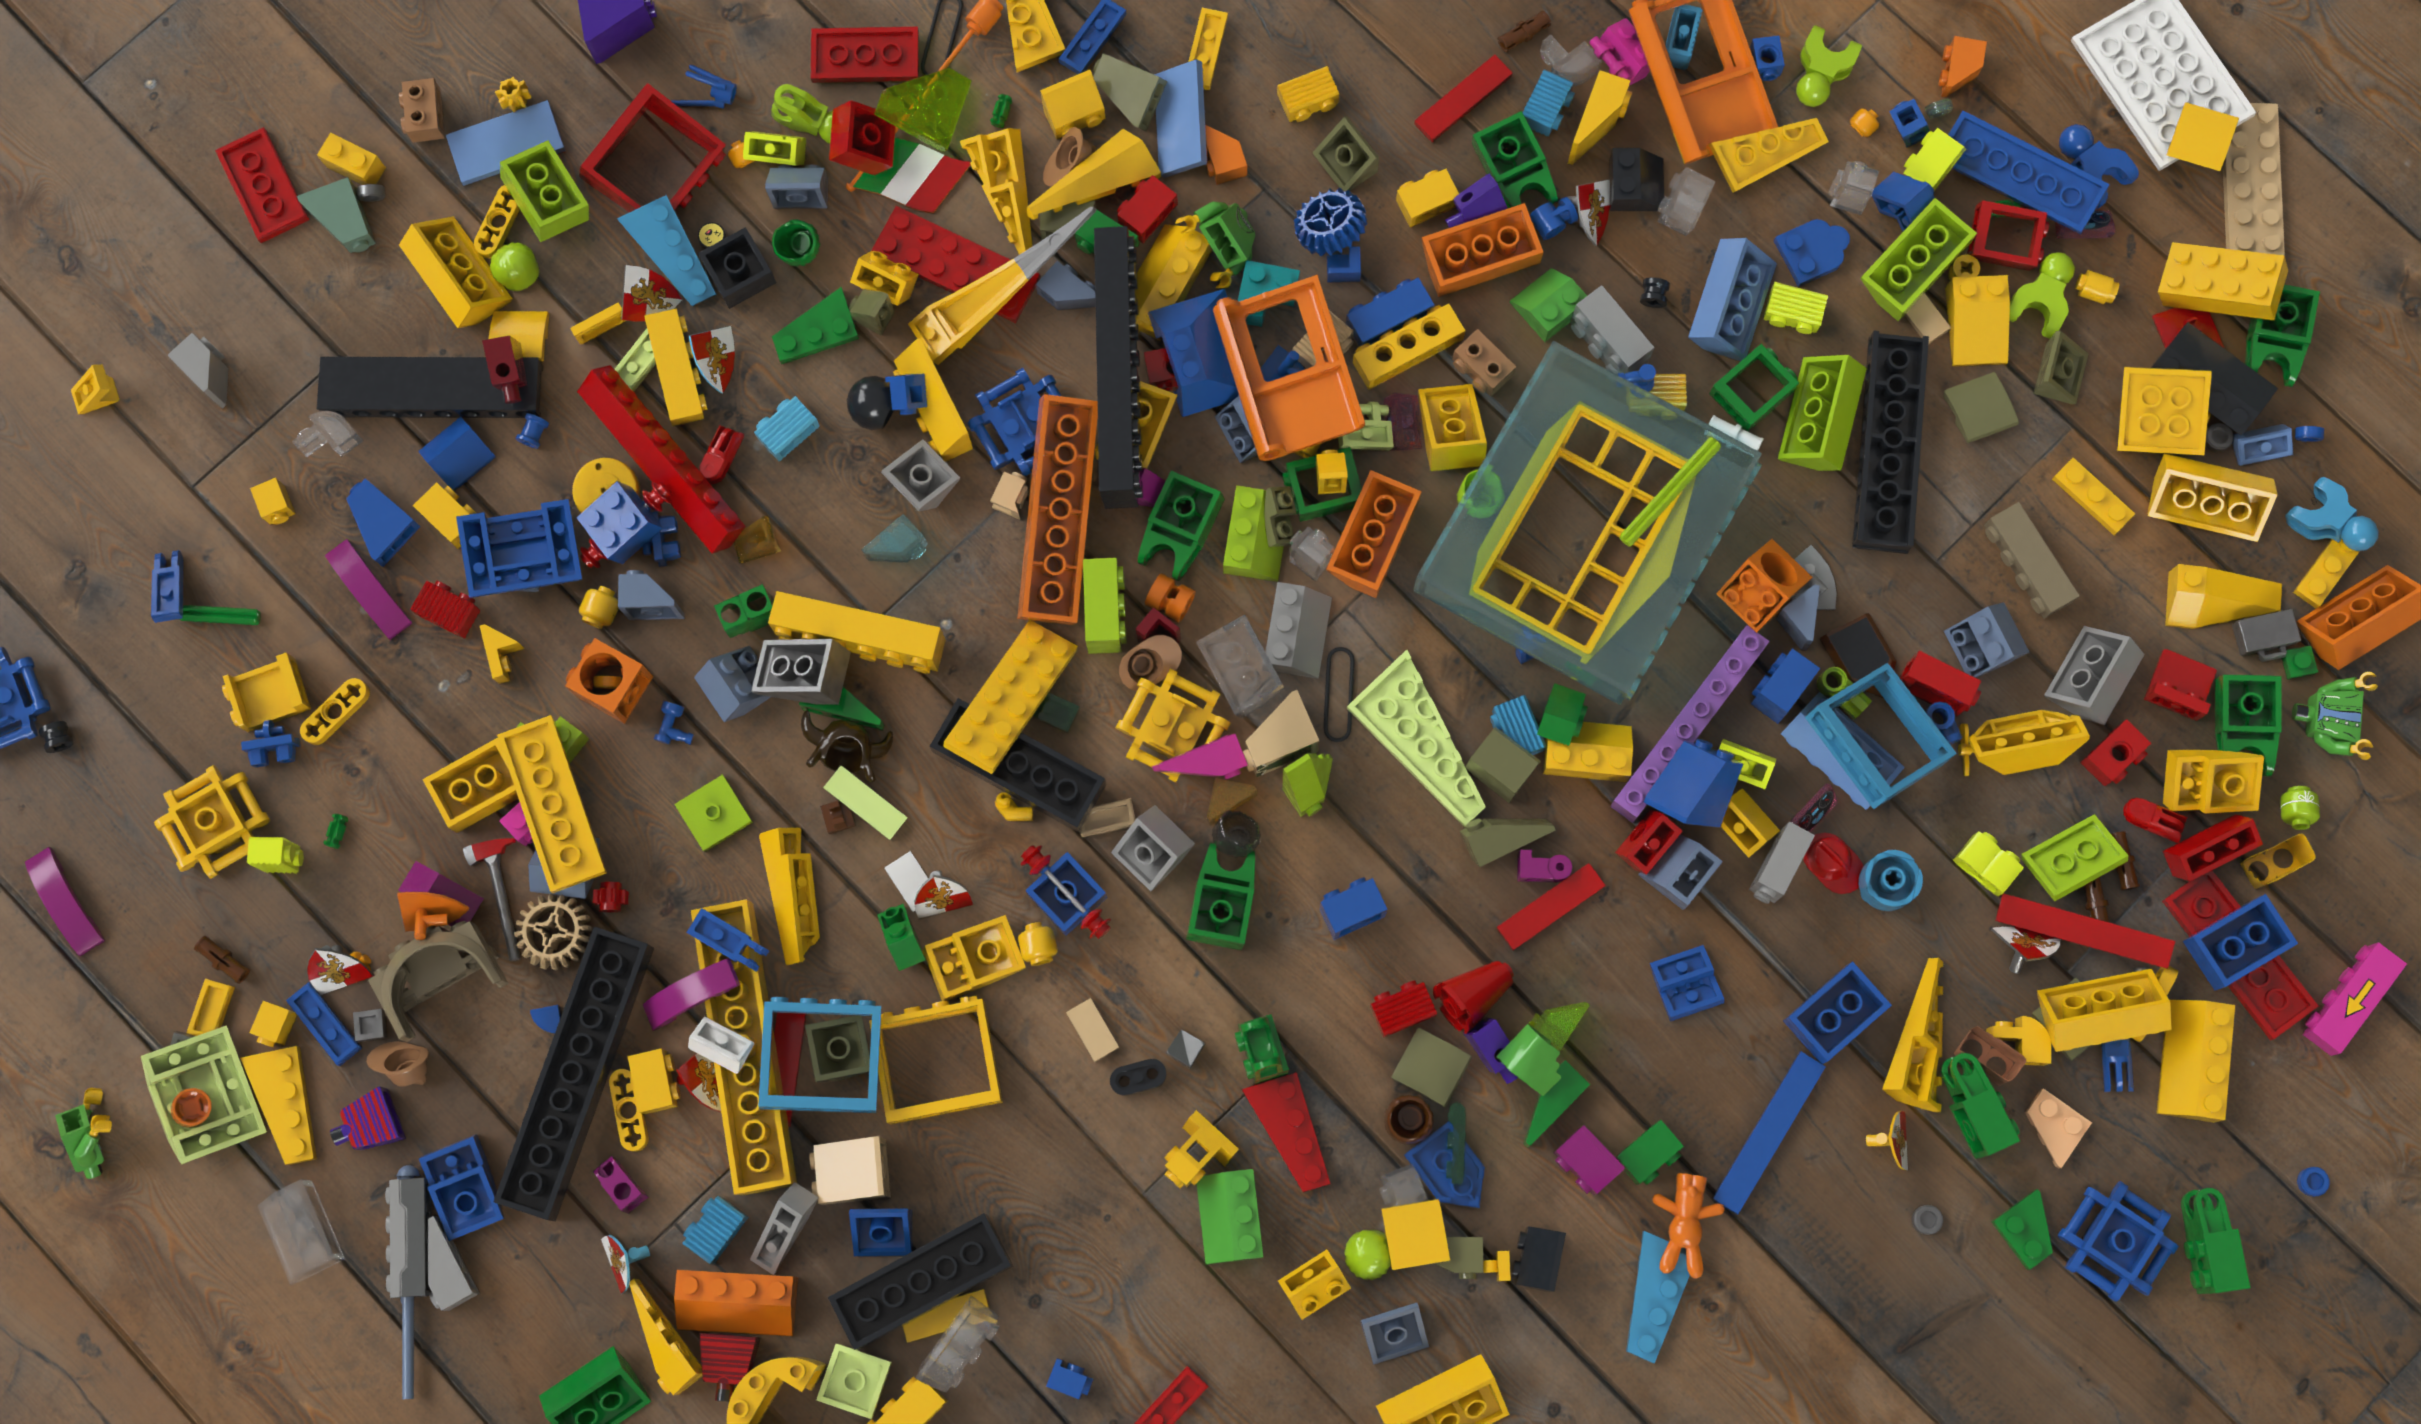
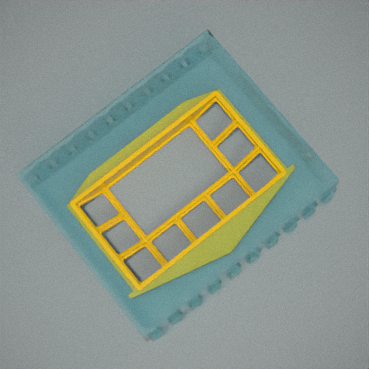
(1667, 560)

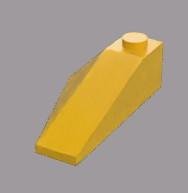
(2213, 596)
(669, 1352)

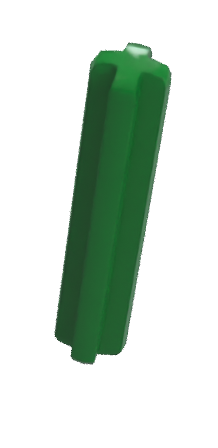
(221, 615)

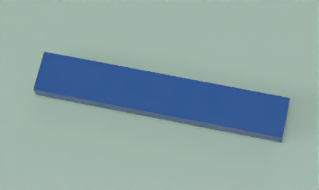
(1768, 1132)

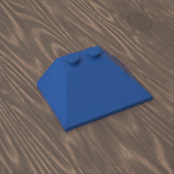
(1196, 353)
(519, 549)

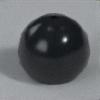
(870, 402)

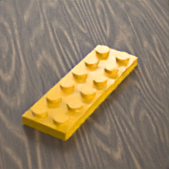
(1010, 696)
(551, 804)

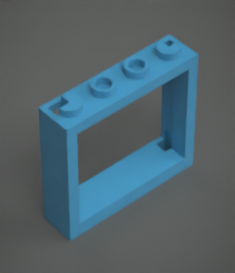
(1851, 755)
(808, 1103)

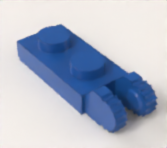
(167, 588)
(724, 938)

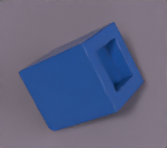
(1344, 267)

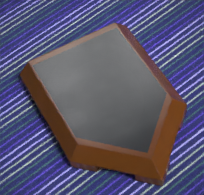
(1858, 649)

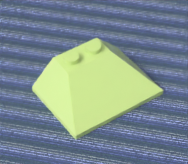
(214, 1067)

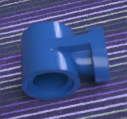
(1550, 220)
(1949, 727)

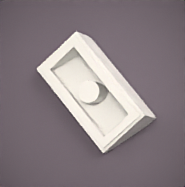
(720, 1045)

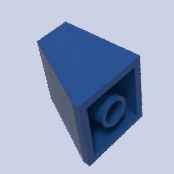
(1696, 784)

